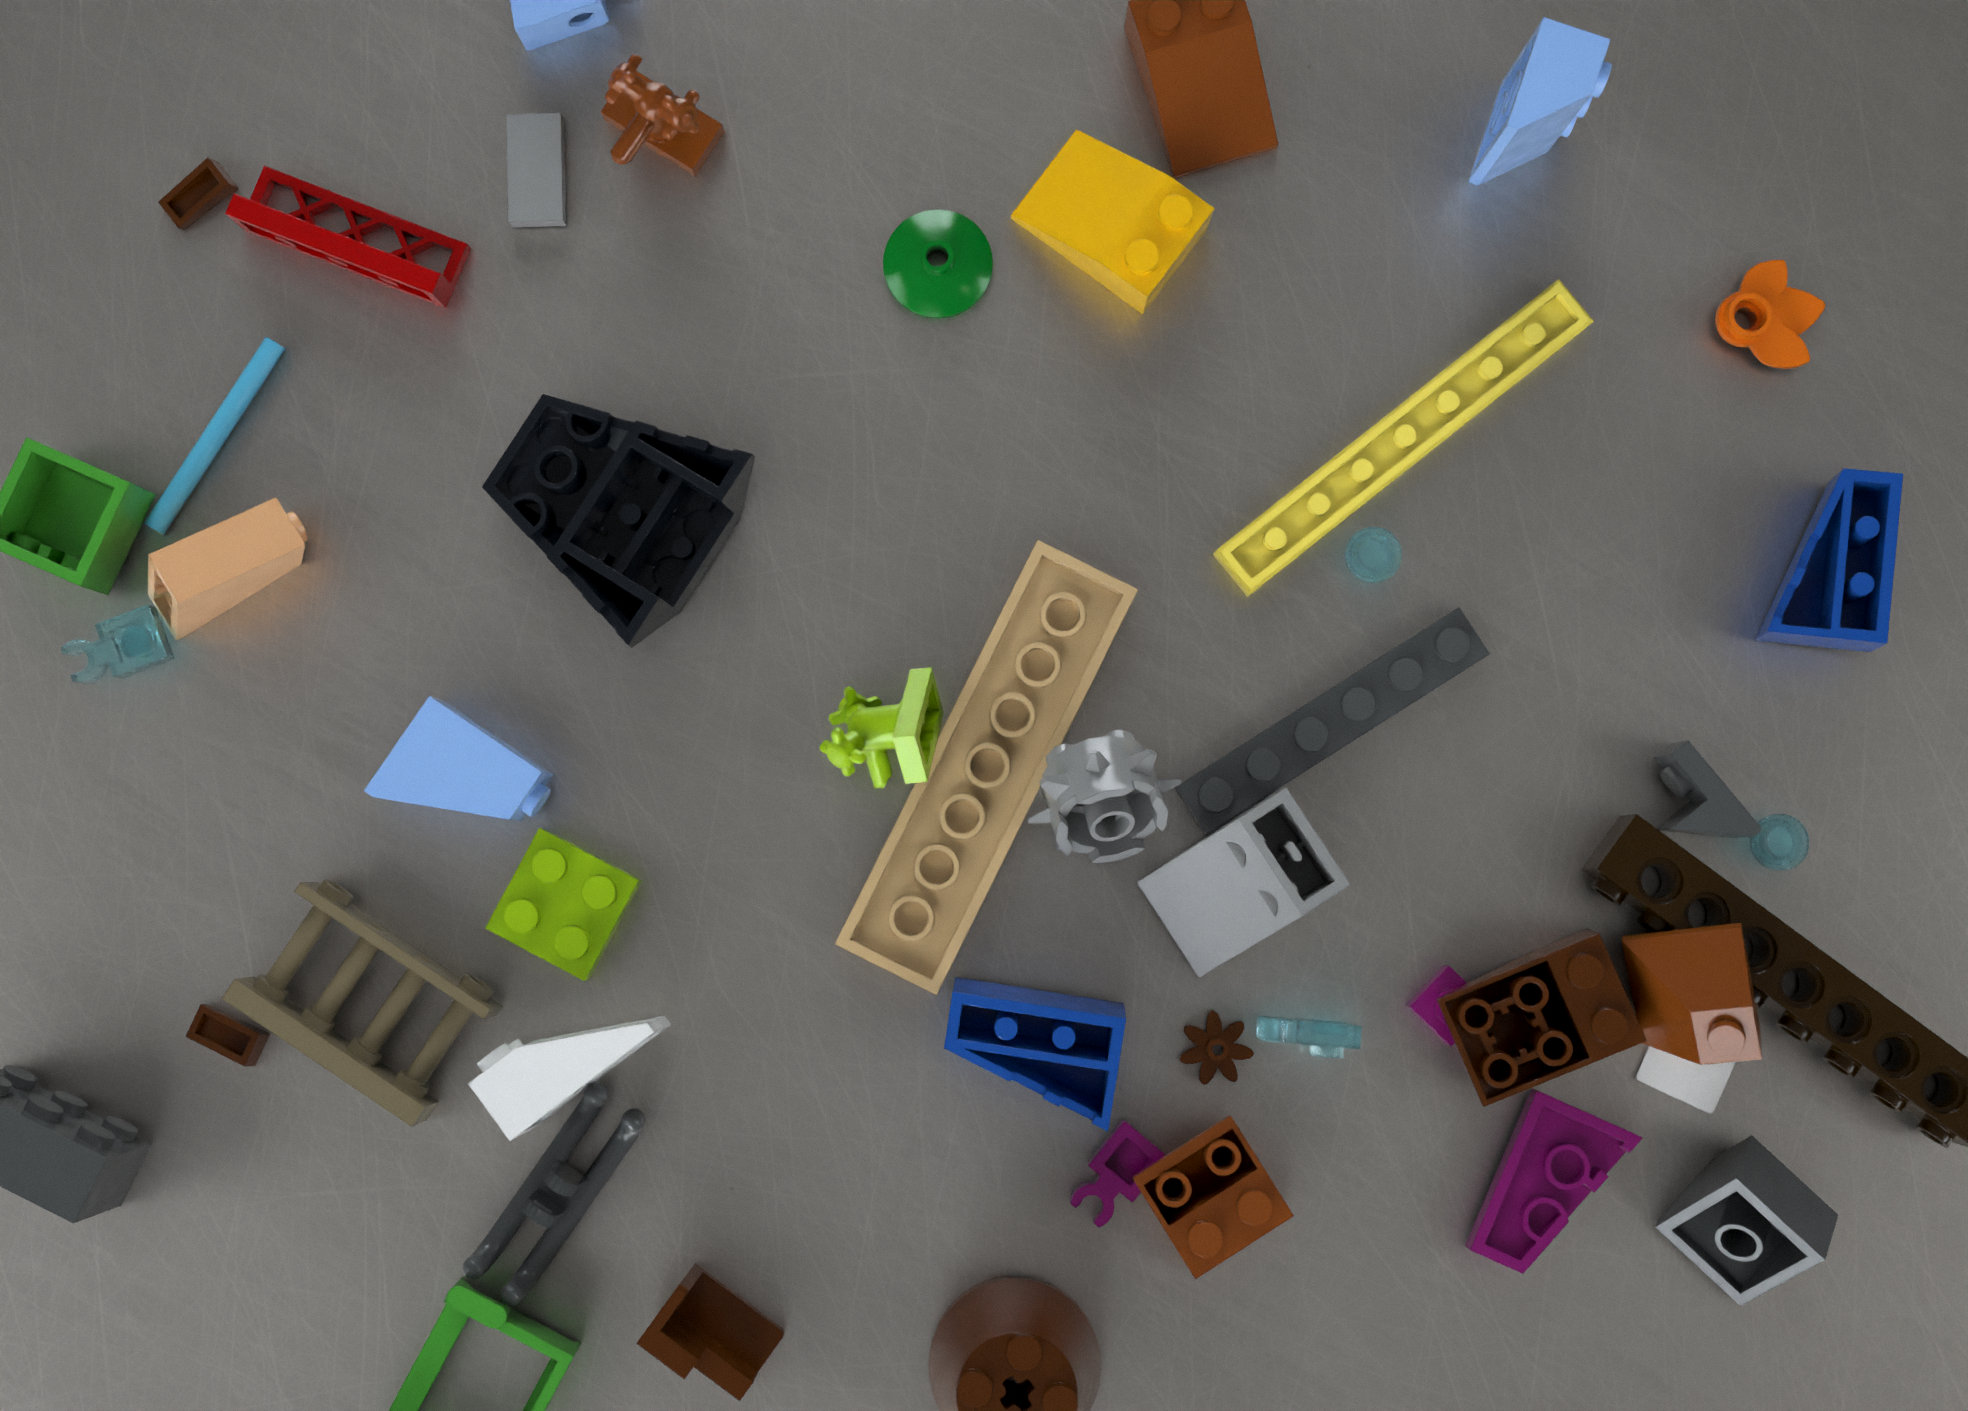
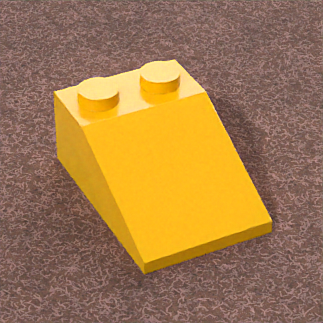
(1114, 218)

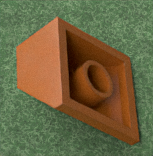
(1695, 993)

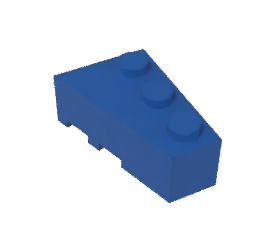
(1843, 568)
(1041, 1040)

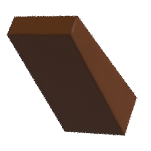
(198, 193)
(227, 1035)

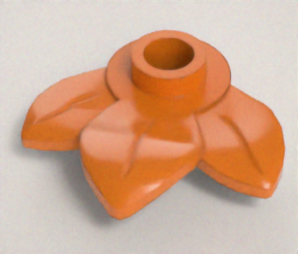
(1774, 313)

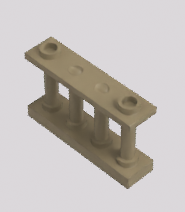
(312, 1029)

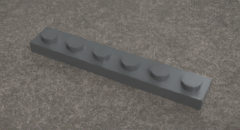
(1332, 721)

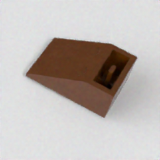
(1541, 1017)

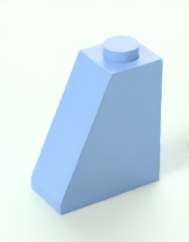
(459, 767)

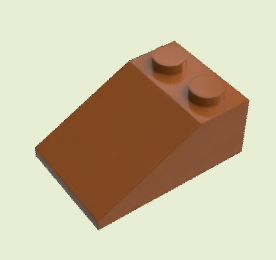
(1201, 80)

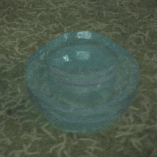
(1373, 554)
(1780, 843)

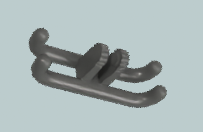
(555, 1195)

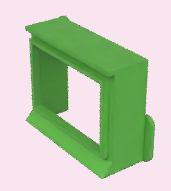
(466, 1302)

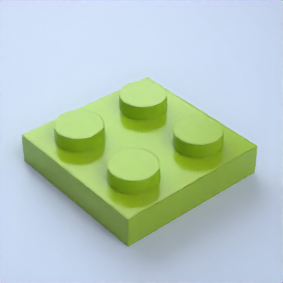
(563, 904)

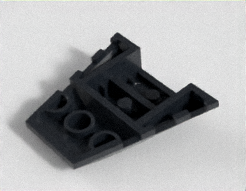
(621, 507)

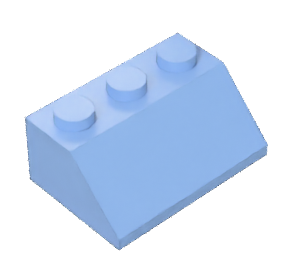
(1542, 97)

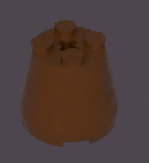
(1016, 1332)

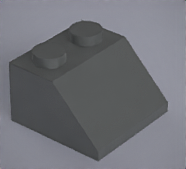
(1749, 1222)

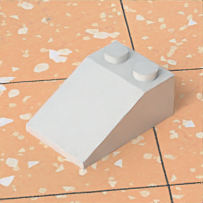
(534, 1080)

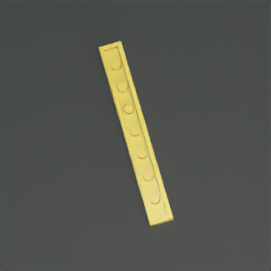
(1402, 438)

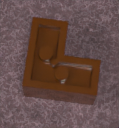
(713, 1332)

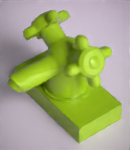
(906, 727)

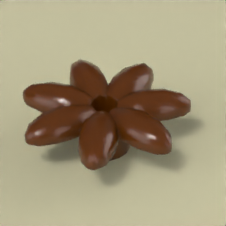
(1205, 1043)

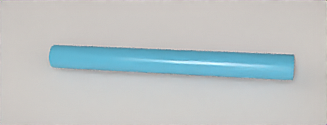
(214, 435)

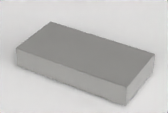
(536, 170)

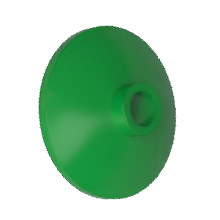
(937, 289)

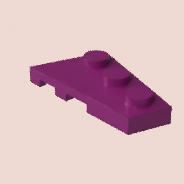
(1543, 1177)

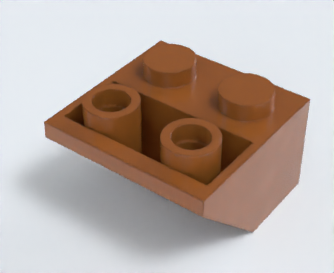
(1212, 1196)

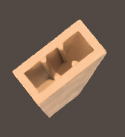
(223, 565)

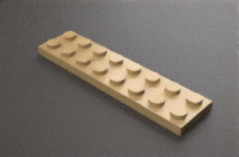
(986, 767)

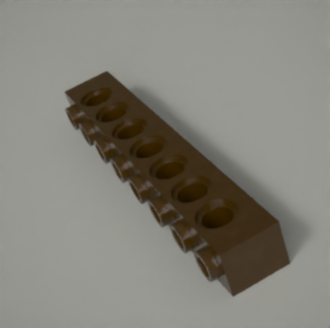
(1823, 982)

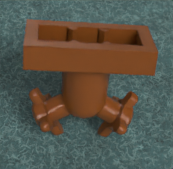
(658, 119)

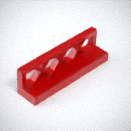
(301, 233)

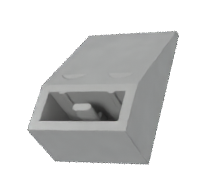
(1243, 882)

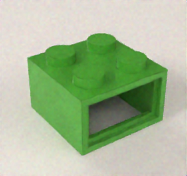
(69, 516)

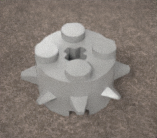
(1103, 797)

